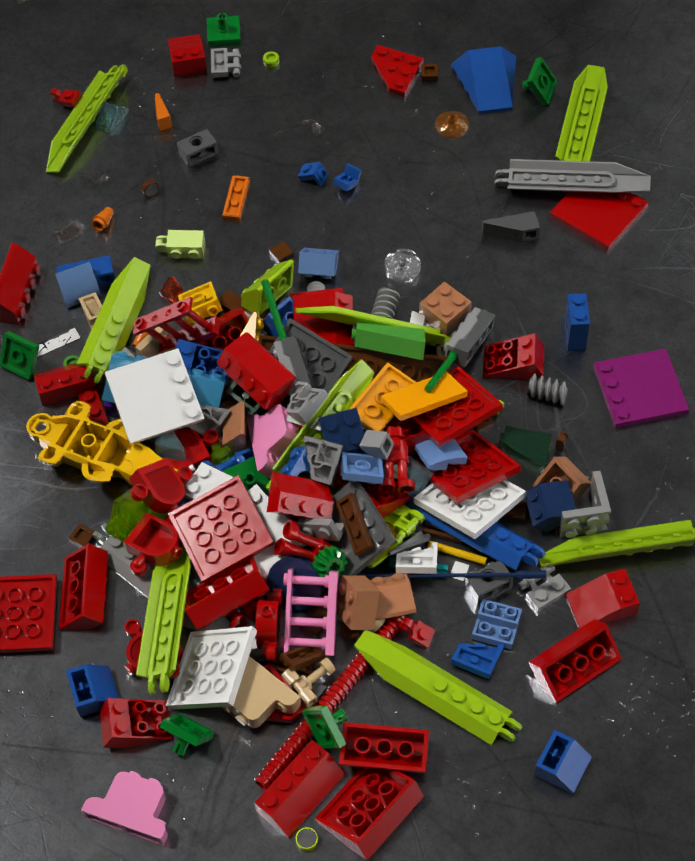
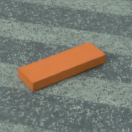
(236, 198)

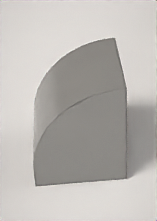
(377, 444)

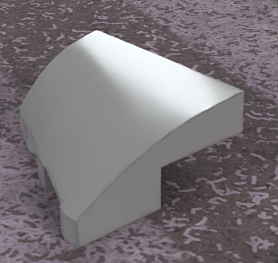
(305, 402)
(213, 418)
(323, 459)

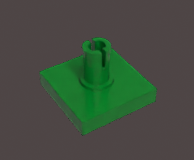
(223, 30)
(541, 81)
(19, 355)
(249, 475)
(325, 726)
(187, 732)

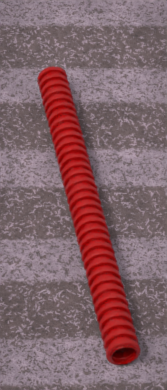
(331, 699)

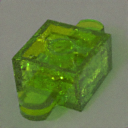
(125, 516)

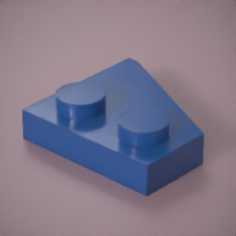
(477, 658)

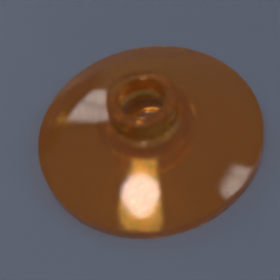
(452, 124)

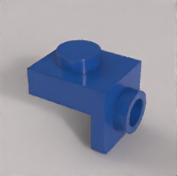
(313, 171)
(348, 179)

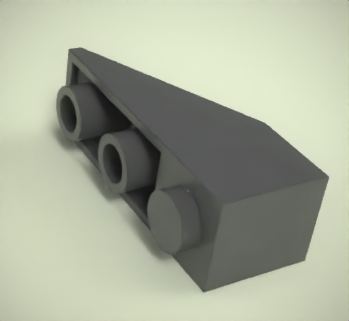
(514, 227)

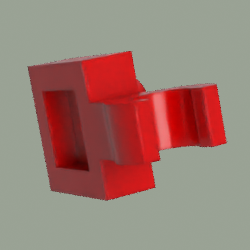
(67, 98)
(419, 632)

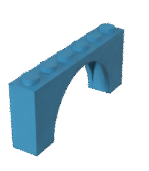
(206, 387)

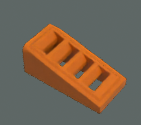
(162, 114)

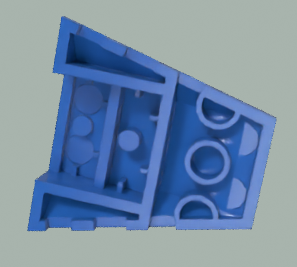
(487, 77)

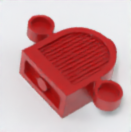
(194, 446)
(160, 485)
(152, 543)
(269, 624)
(134, 629)

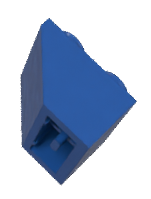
(91, 687)
(562, 762)

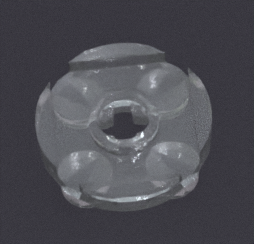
(406, 273)

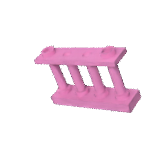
(330, 602)

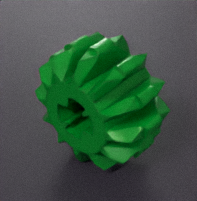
(329, 560)

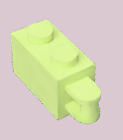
(182, 244)

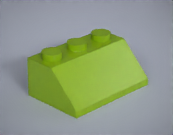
(280, 281)

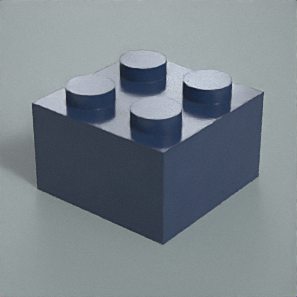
(342, 429)

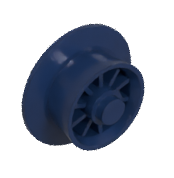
(301, 567)

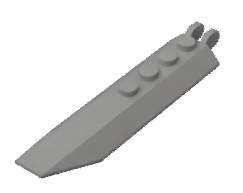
(572, 176)
(120, 562)

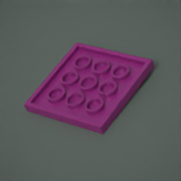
(640, 388)

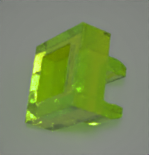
(220, 454)

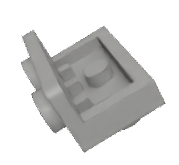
(321, 528)

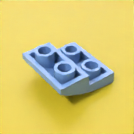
(77, 283)
(439, 457)
(496, 624)

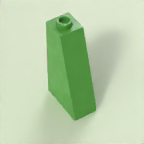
(390, 339)

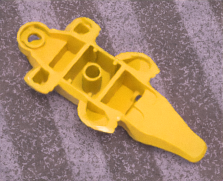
(88, 445)

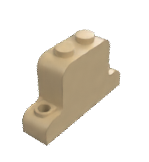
(261, 695)

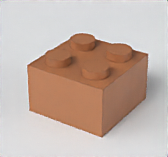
(445, 308)
(357, 602)

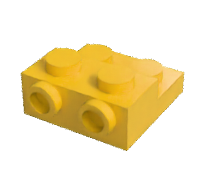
(204, 301)

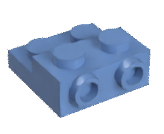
(361, 468)

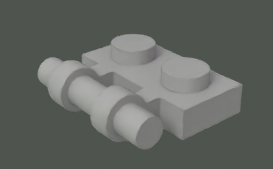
(220, 65)
(546, 593)

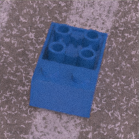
(201, 357)

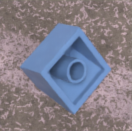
(318, 262)

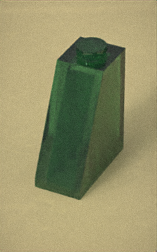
(526, 447)

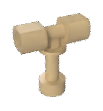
(304, 684)

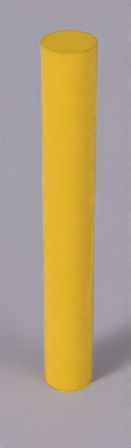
(460, 553)

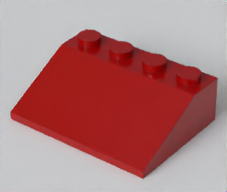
(329, 330)
(370, 808)

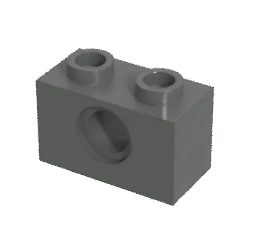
(197, 147)
(485, 590)

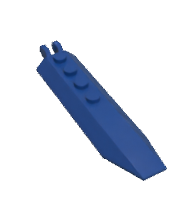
(495, 542)

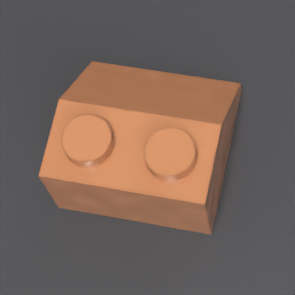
(234, 429)
(561, 470)
(394, 597)

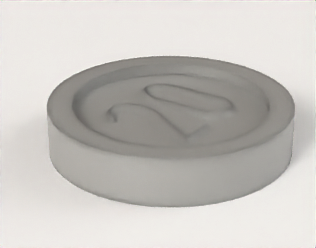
(314, 286)

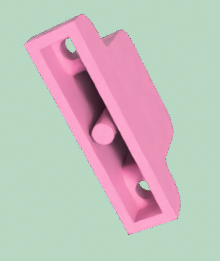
(270, 437)
(131, 807)

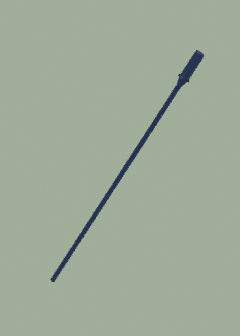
(534, 574)

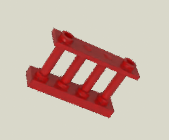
(160, 318)

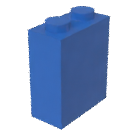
(576, 322)

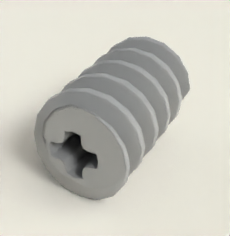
(386, 303)
(547, 389)

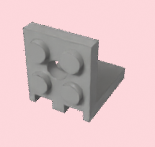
(590, 519)

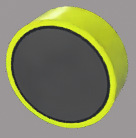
(306, 839)

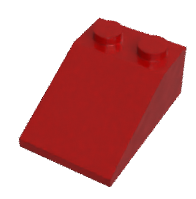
(187, 55)
(604, 599)

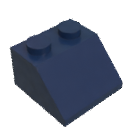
(547, 502)

